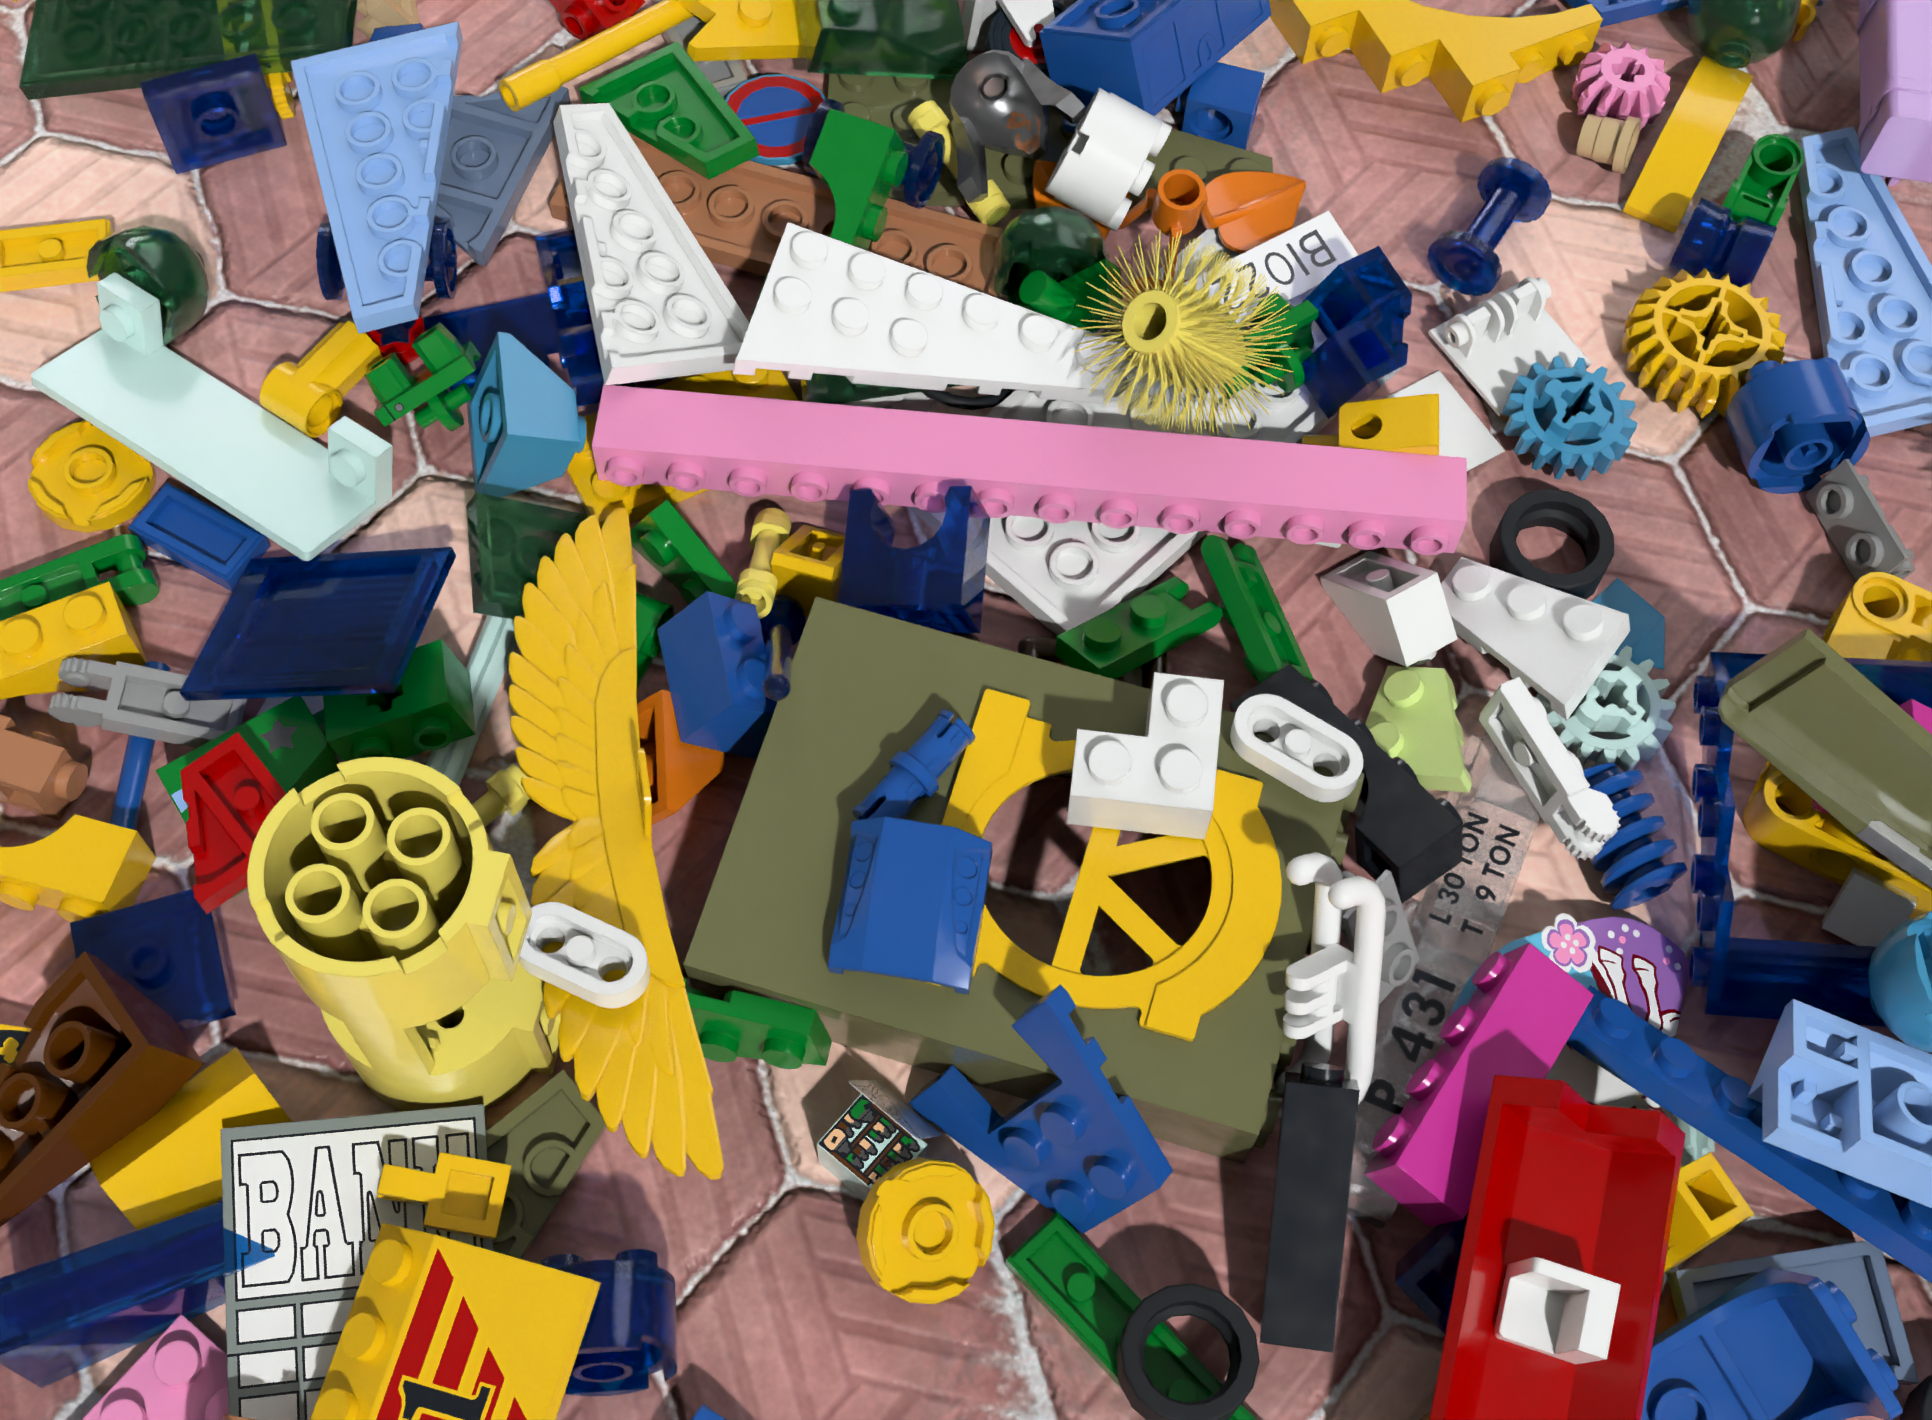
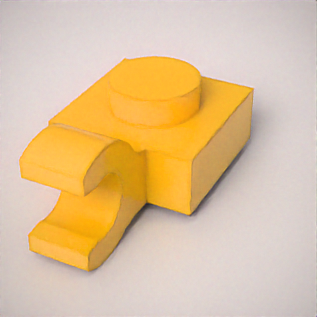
(460, 1196)

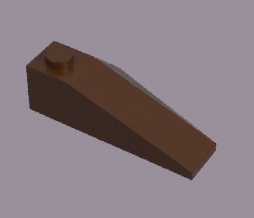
(83, 1079)

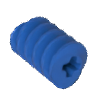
(1631, 857)

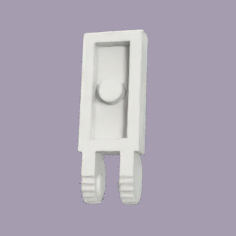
(1548, 770)

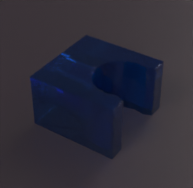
(922, 584)

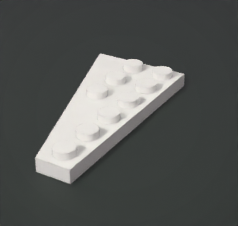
(645, 276)
(902, 327)

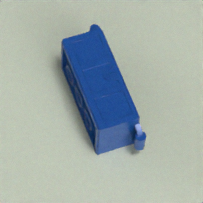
(1143, 46)

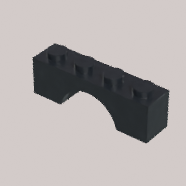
(1401, 821)

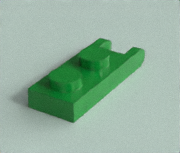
(1252, 609)
(1136, 631)

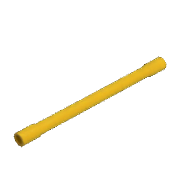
(550, 74)

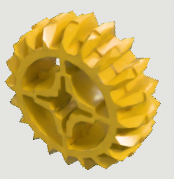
(1668, 341)

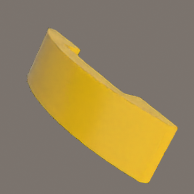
(1687, 144)

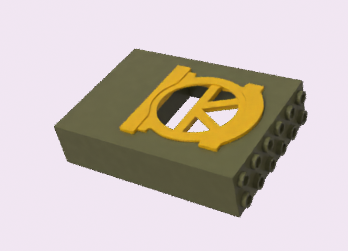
(1182, 1038)

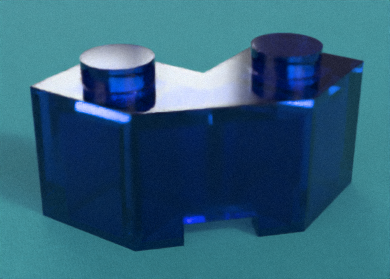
(1363, 320)

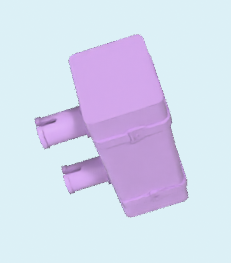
(1895, 89)

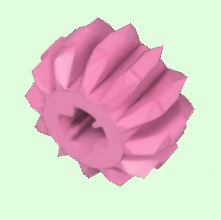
(1621, 84)

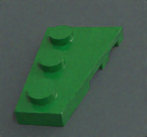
(676, 111)
(758, 1029)

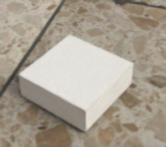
(1867, 909)

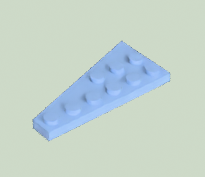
(379, 150)
(1868, 284)

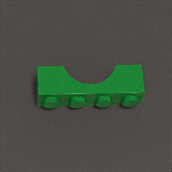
(860, 167)

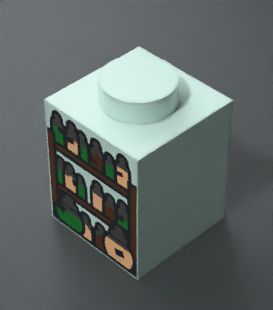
(866, 1146)

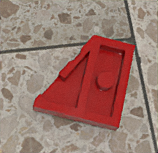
(227, 803)

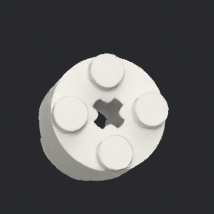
(1108, 159)

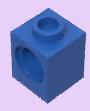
(1222, 104)

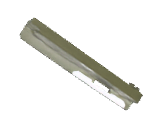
(1840, 745)

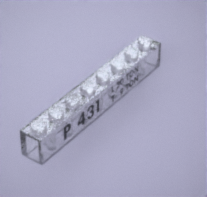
(1453, 935)

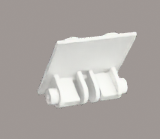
(1504, 339)

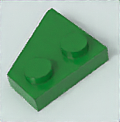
(680, 554)

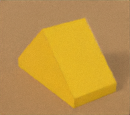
(809, 565)

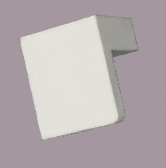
(1557, 1310)

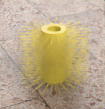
(1185, 337)

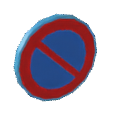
(777, 114)

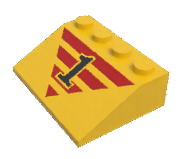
(455, 1335)

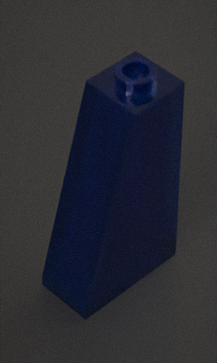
(118, 1293)

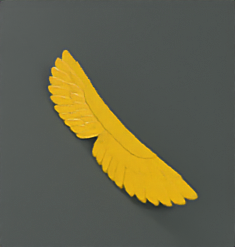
(586, 764)

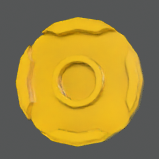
(89, 479)
(925, 1230)

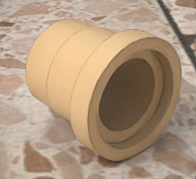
(1609, 140)

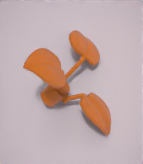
(1242, 205)

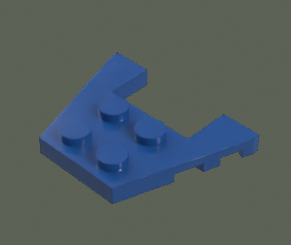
(1069, 1143)

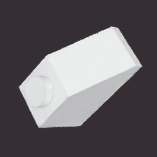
(1392, 607)

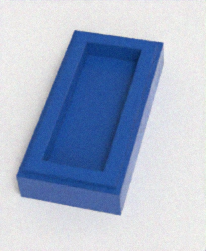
(198, 536)

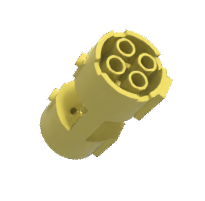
(402, 931)

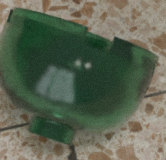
(1741, 30)
(1045, 240)
(162, 267)

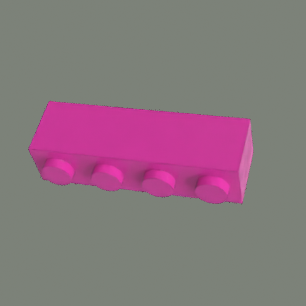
(1508, 1028)

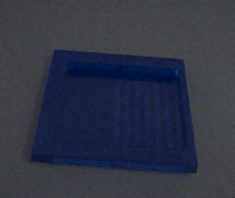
(320, 625)

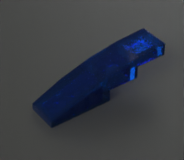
(572, 314)

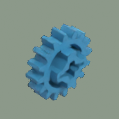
(1587, 440)

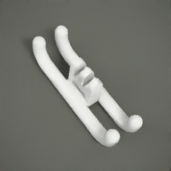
(1333, 980)

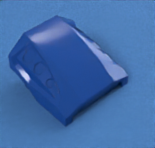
(911, 902)

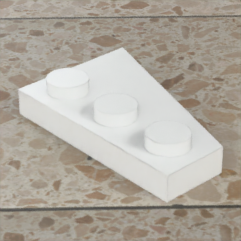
(1534, 630)

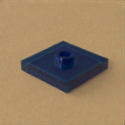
(214, 113)
(166, 953)

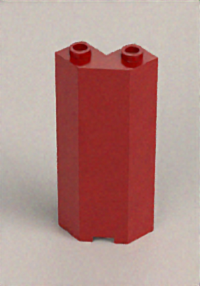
(1579, 1191)

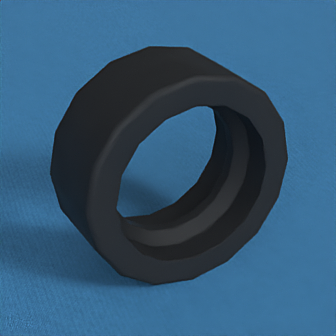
(1563, 512)
(1202, 1304)

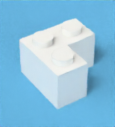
(1154, 780)

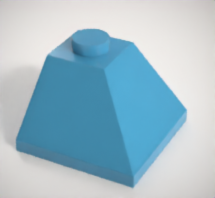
(520, 421)

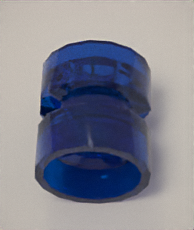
(1723, 244)

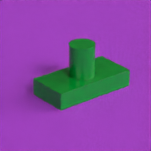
(1060, 299)

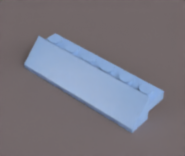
(1848, 1100)

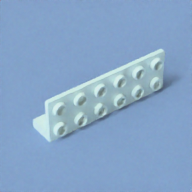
(213, 434)

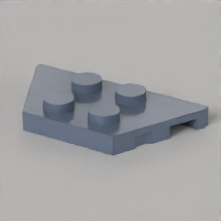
(490, 165)

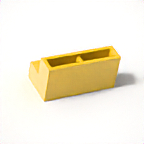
(175, 1156)

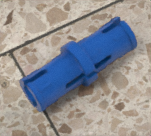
(917, 770)

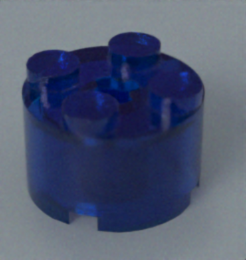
(629, 1326)

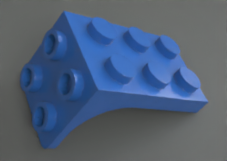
(1769, 1353)

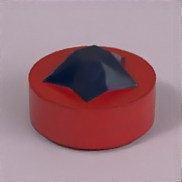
(399, 339)

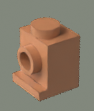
(38, 771)

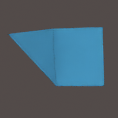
(1646, 623)

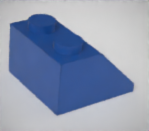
(717, 674)

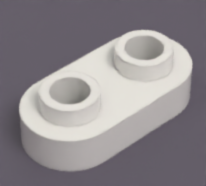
(1298, 747)
(587, 955)

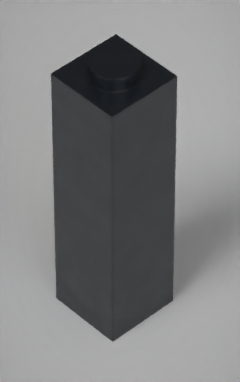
(1309, 1208)

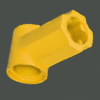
(313, 390)

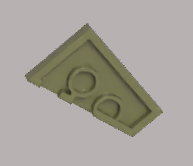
(547, 1146)

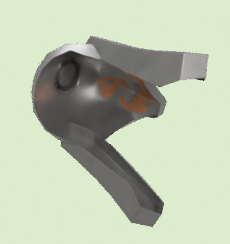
(1005, 108)

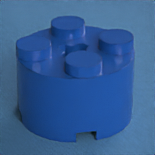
(1795, 423)

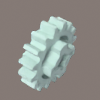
(1608, 718)

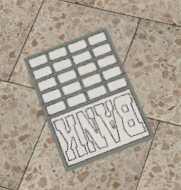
(316, 1204)

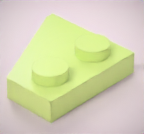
(1418, 723)

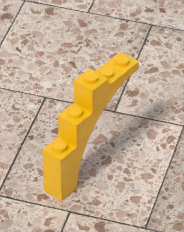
(1465, 56)

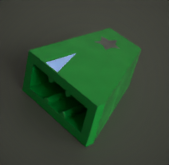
(285, 741)

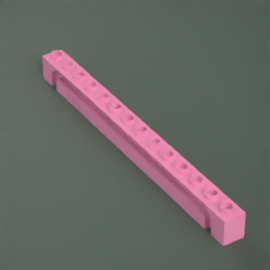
(1032, 469)

